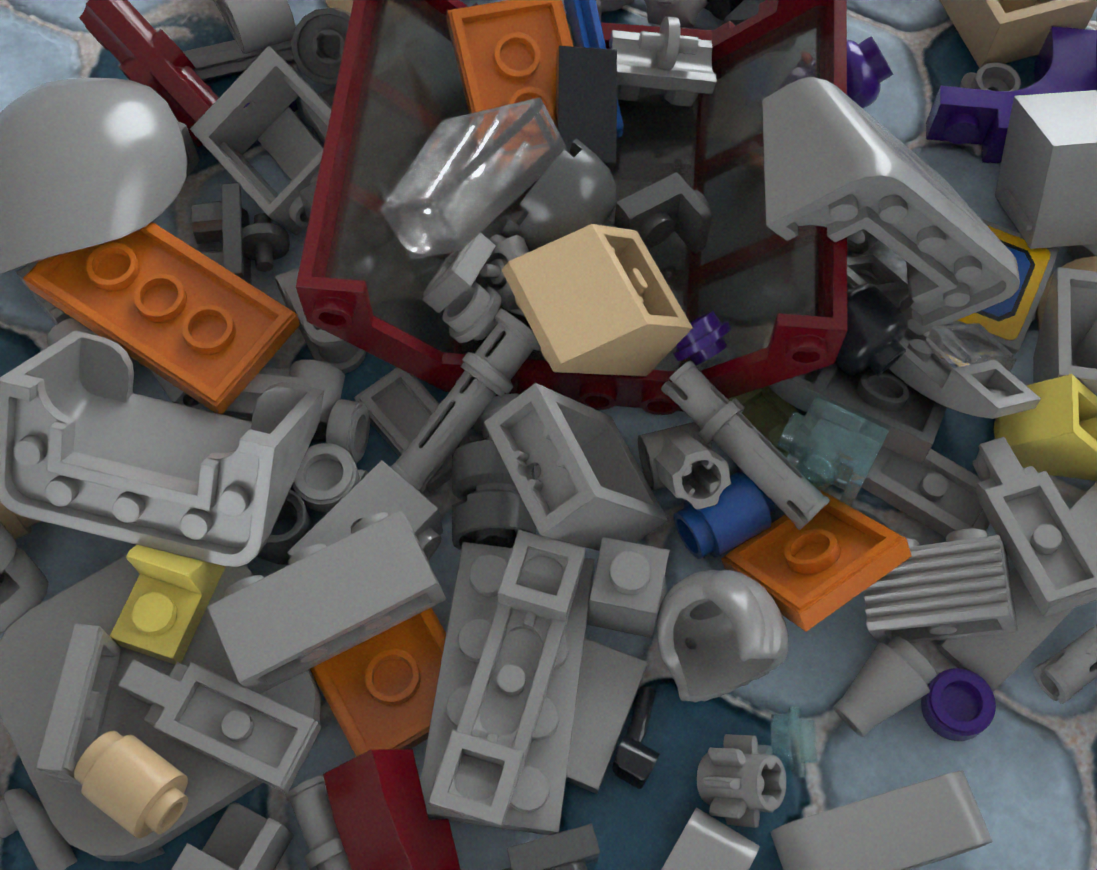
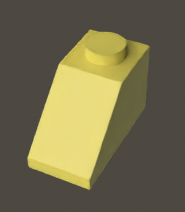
(1057, 433)

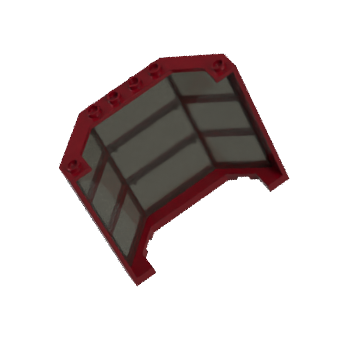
(775, 293)

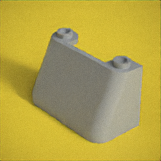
(849, 173)
(143, 467)

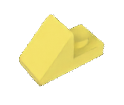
(165, 603)

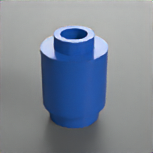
(737, 517)

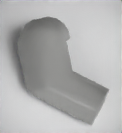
(26, 814)

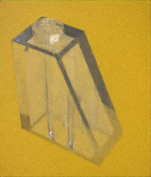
(470, 175)

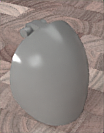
(84, 166)

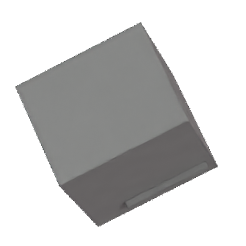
(1051, 169)

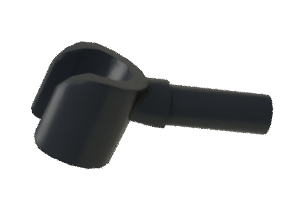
(633, 759)

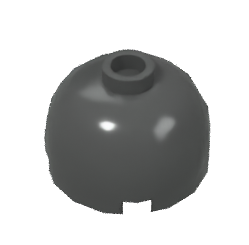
(566, 198)

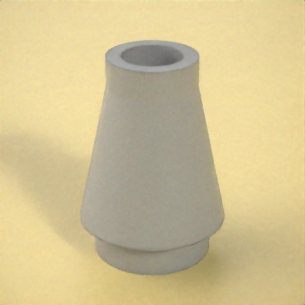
(885, 685)

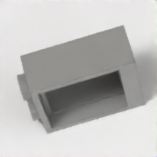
(231, 129)
(587, 472)

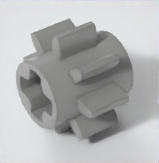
(741, 780)

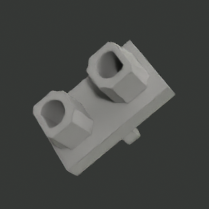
(663, 62)

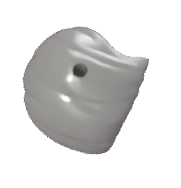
(719, 633)

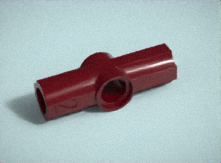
(149, 58)

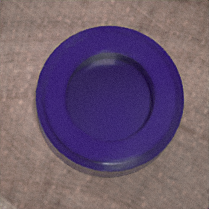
(958, 704)

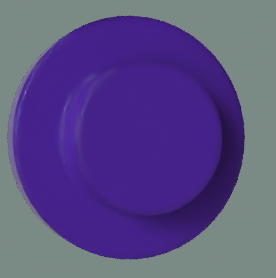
(703, 339)

